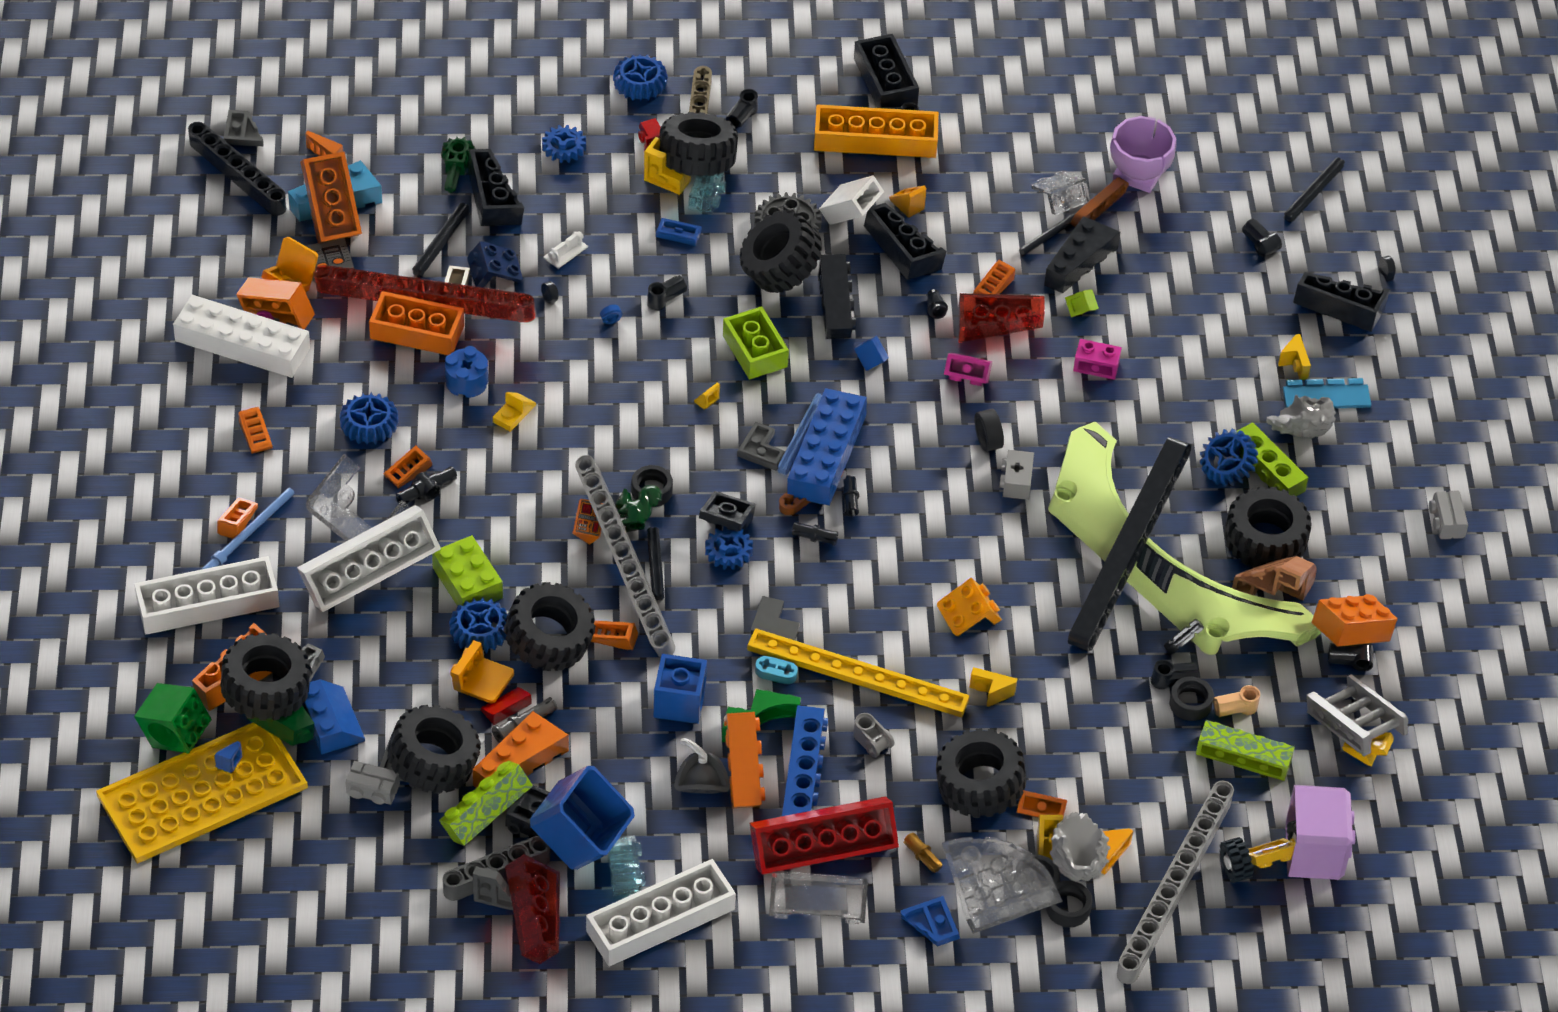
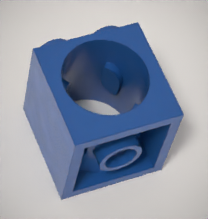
(680, 688)

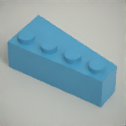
(364, 186)

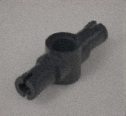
(426, 485)

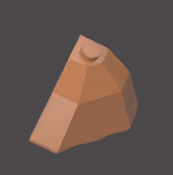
(1288, 575)

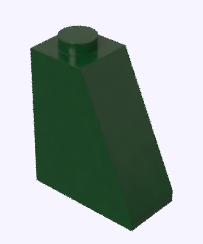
(292, 729)

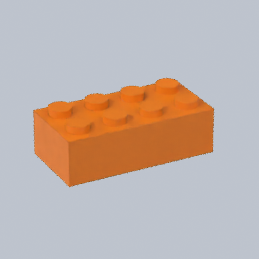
(331, 197)
(416, 323)

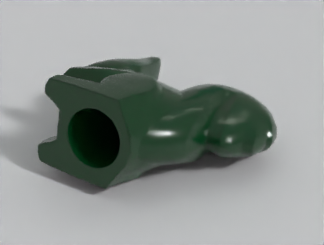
(638, 510)

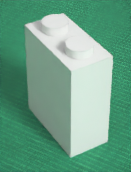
(851, 200)

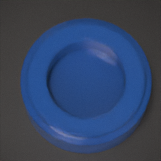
(611, 314)

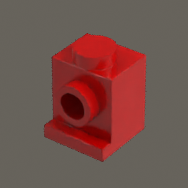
(648, 131)

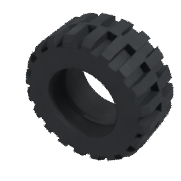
(698, 143)
(798, 257)
(1267, 507)
(554, 603)
(260, 698)
(428, 769)
(983, 795)

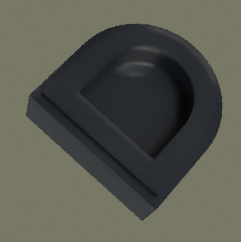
(1387, 267)

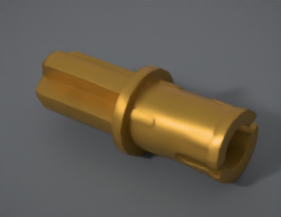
(922, 852)

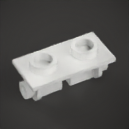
(566, 250)

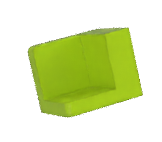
(1081, 302)

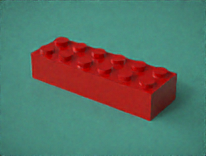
(824, 835)

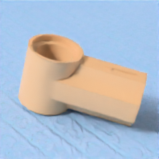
(1244, 701)

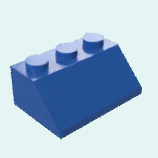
(333, 717)

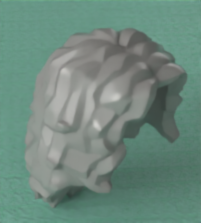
(1305, 417)
(1079, 847)

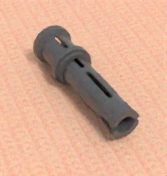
(542, 709)

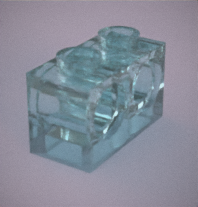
(706, 193)

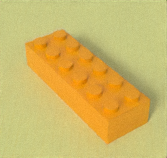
(876, 131)

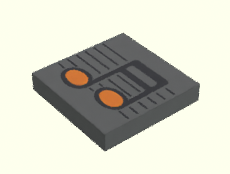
(332, 254)

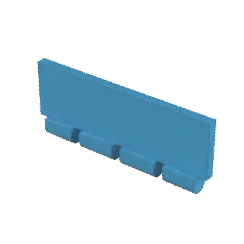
(1352, 395)

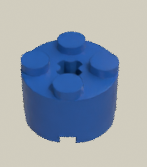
(466, 372)

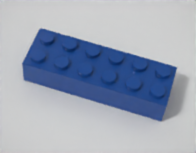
(827, 446)

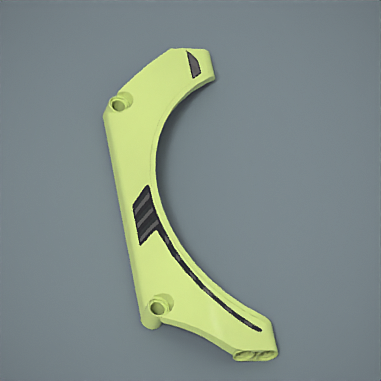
(1093, 511)

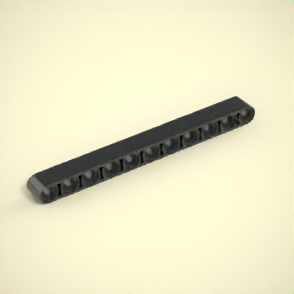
(1129, 544)

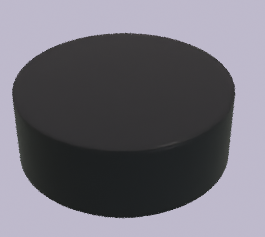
(549, 292)

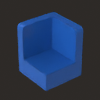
(871, 353)

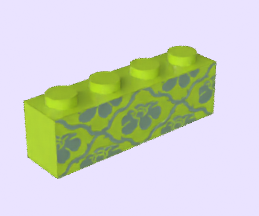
(1245, 750)
(485, 802)

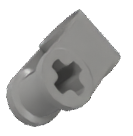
(873, 736)

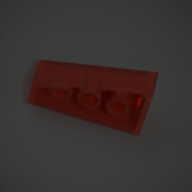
(998, 315)
(535, 907)

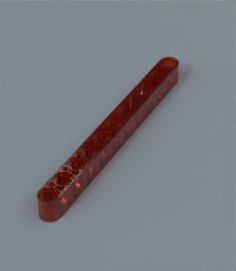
(473, 299)

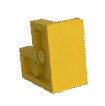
(657, 172)

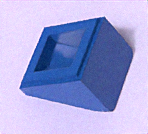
(229, 757)

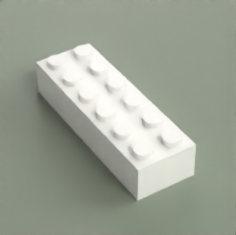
(241, 336)
(369, 558)
(206, 595)
(660, 912)

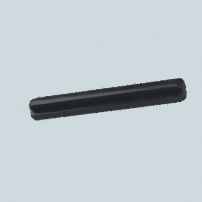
(655, 563)

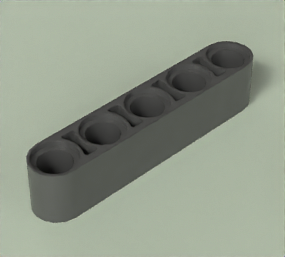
(463, 875)

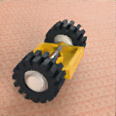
(1240, 861)

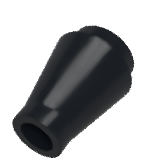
(936, 305)

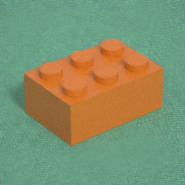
(1354, 620)

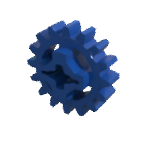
(564, 143)
(728, 548)

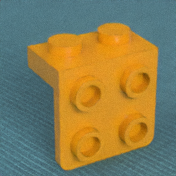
(293, 264)
(968, 606)
(479, 675)

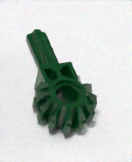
(455, 156)

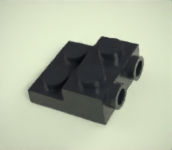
(728, 511)
(522, 810)

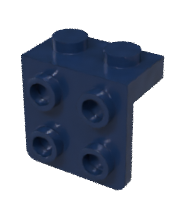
(492, 260)

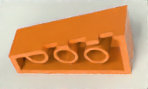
(208, 681)
(529, 745)
(743, 759)

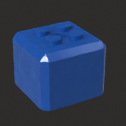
(582, 817)

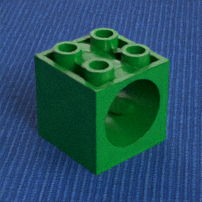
(173, 717)

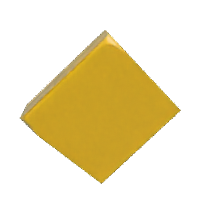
(708, 397)

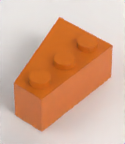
(280, 298)

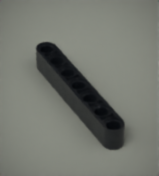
(237, 168)

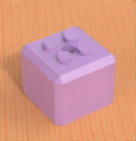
(1322, 832)

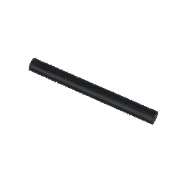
(1047, 235)

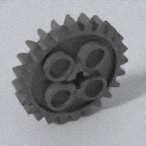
(793, 204)

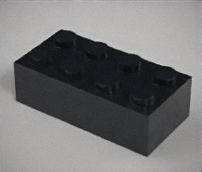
(885, 71)

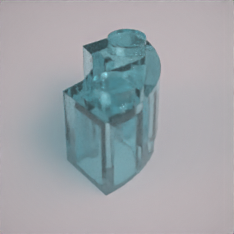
(624, 866)

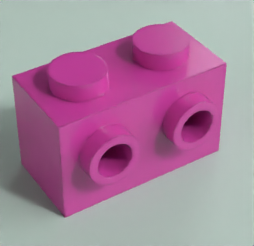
(1097, 359)
(969, 368)

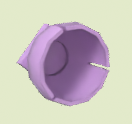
(1140, 156)

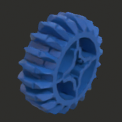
(640, 77)
(369, 418)
(1224, 446)
(479, 618)

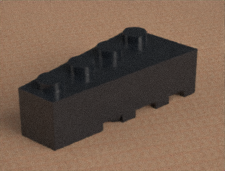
(492, 194)
(902, 242)
(1080, 252)
(835, 298)
(1341, 300)

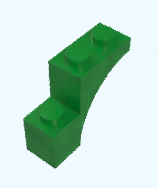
(768, 706)

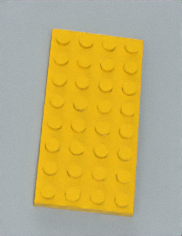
(193, 796)

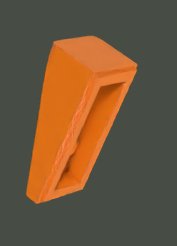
(321, 145)
(1000, 270)
(250, 418)
(409, 458)
(235, 519)
(627, 634)

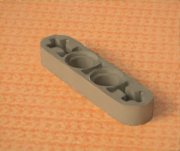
(697, 96)

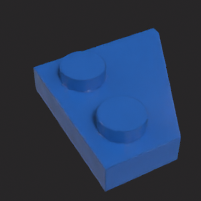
(932, 921)

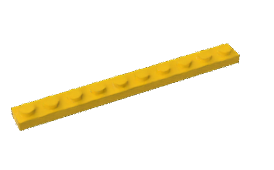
(859, 673)

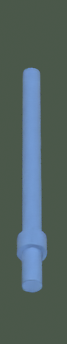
(220, 557)

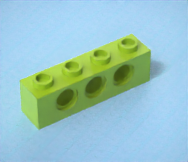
(1273, 465)

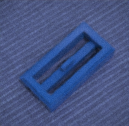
(679, 232)

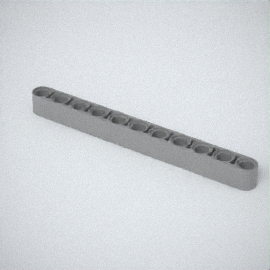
(627, 563)
(1208, 818)

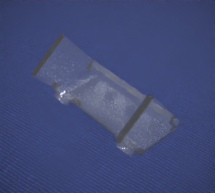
(334, 496)
(818, 896)

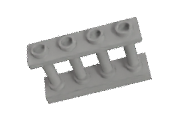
(1350, 730)

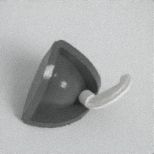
(701, 772)

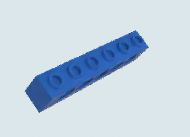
(805, 755)

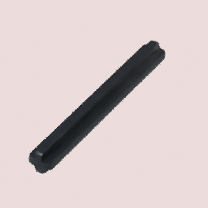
(1314, 189)
(440, 239)

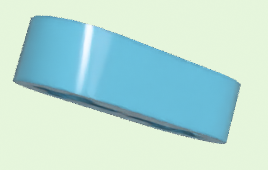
(776, 670)

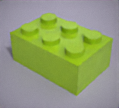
(755, 342)
(467, 572)

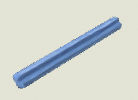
(796, 442)

